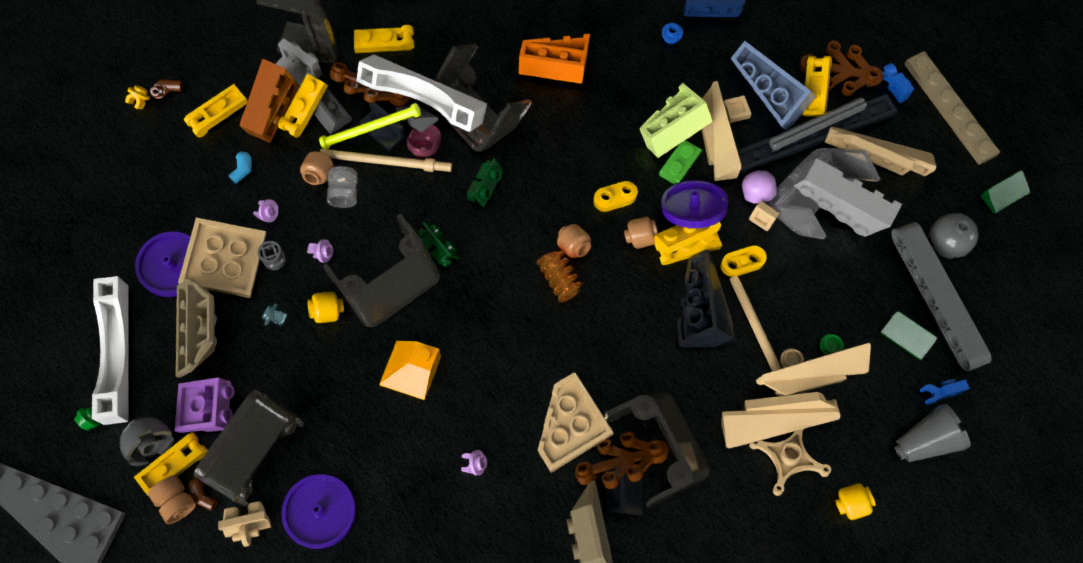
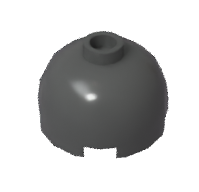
(953, 235)
(145, 439)

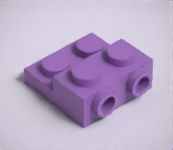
(203, 405)

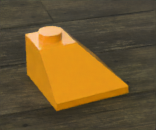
(411, 368)

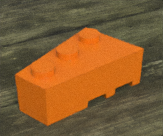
(555, 58)

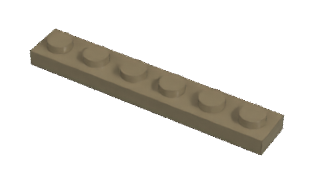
(952, 108)

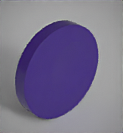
(694, 204)
(161, 262)
(318, 511)

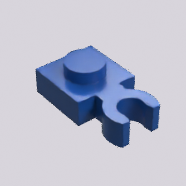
(898, 84)

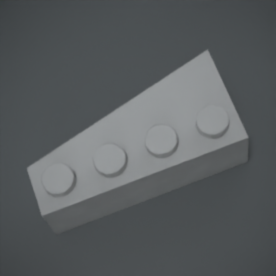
(846, 198)

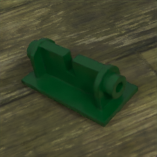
(489, 175)
(444, 249)

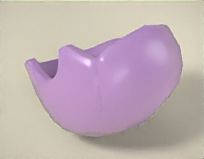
(759, 186)

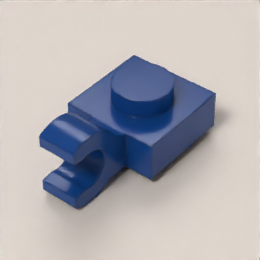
(948, 389)

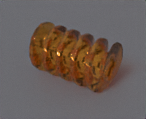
(559, 275)

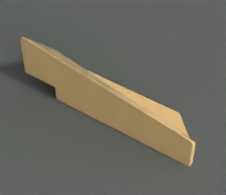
(719, 138)
(884, 153)
(818, 372)
(776, 416)

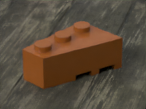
(268, 100)

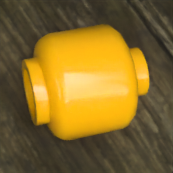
(325, 307)
(855, 501)

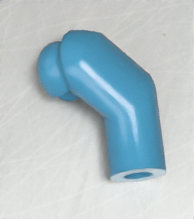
(244, 167)

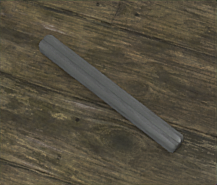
(817, 123)

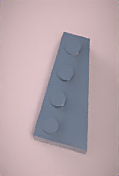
(778, 90)

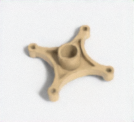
(790, 458)

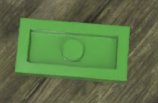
(680, 162)

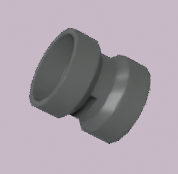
(273, 260)

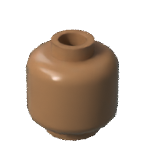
(316, 167)
(641, 232)
(574, 241)

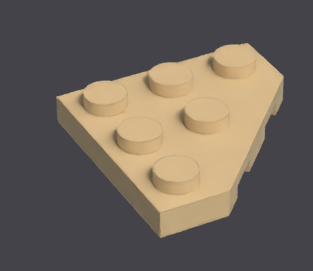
(571, 424)

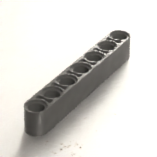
(941, 297)

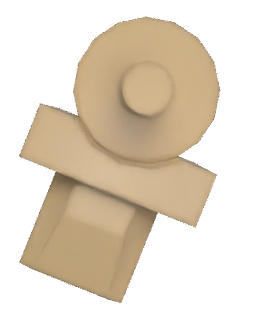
(245, 526)

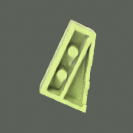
(676, 121)

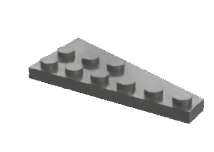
(61, 520)

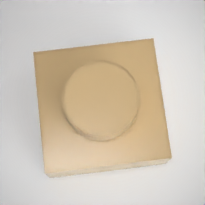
(737, 109)
(764, 216)

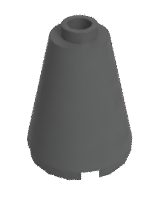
(933, 436)

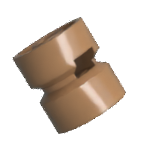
(170, 497)

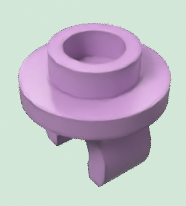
(267, 210)
(322, 250)
(477, 462)

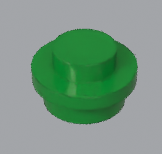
(831, 344)
(85, 420)

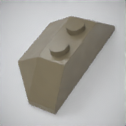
(194, 326)
(589, 528)

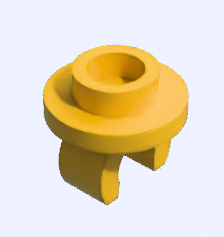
(138, 93)

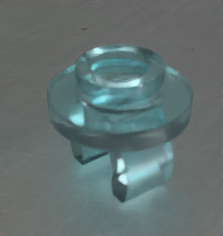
(273, 315)

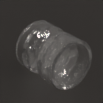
(342, 187)

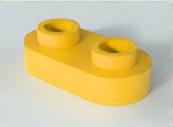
(616, 196)
(742, 261)

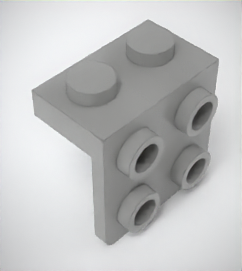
(298, 62)

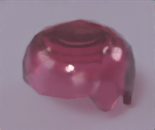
(424, 143)

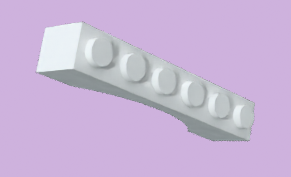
(455, 106)
(111, 389)

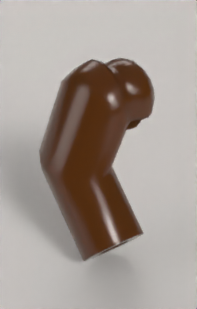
(164, 86)
(198, 494)

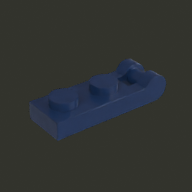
(713, 8)

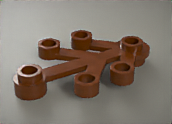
(846, 70)
(340, 73)
(649, 453)

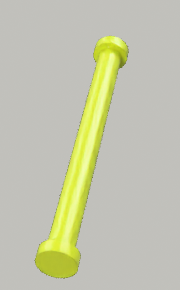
(414, 111)

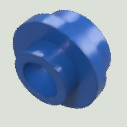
(672, 37)

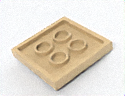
(223, 257)

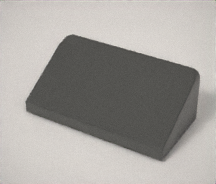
(331, 113)
(422, 122)

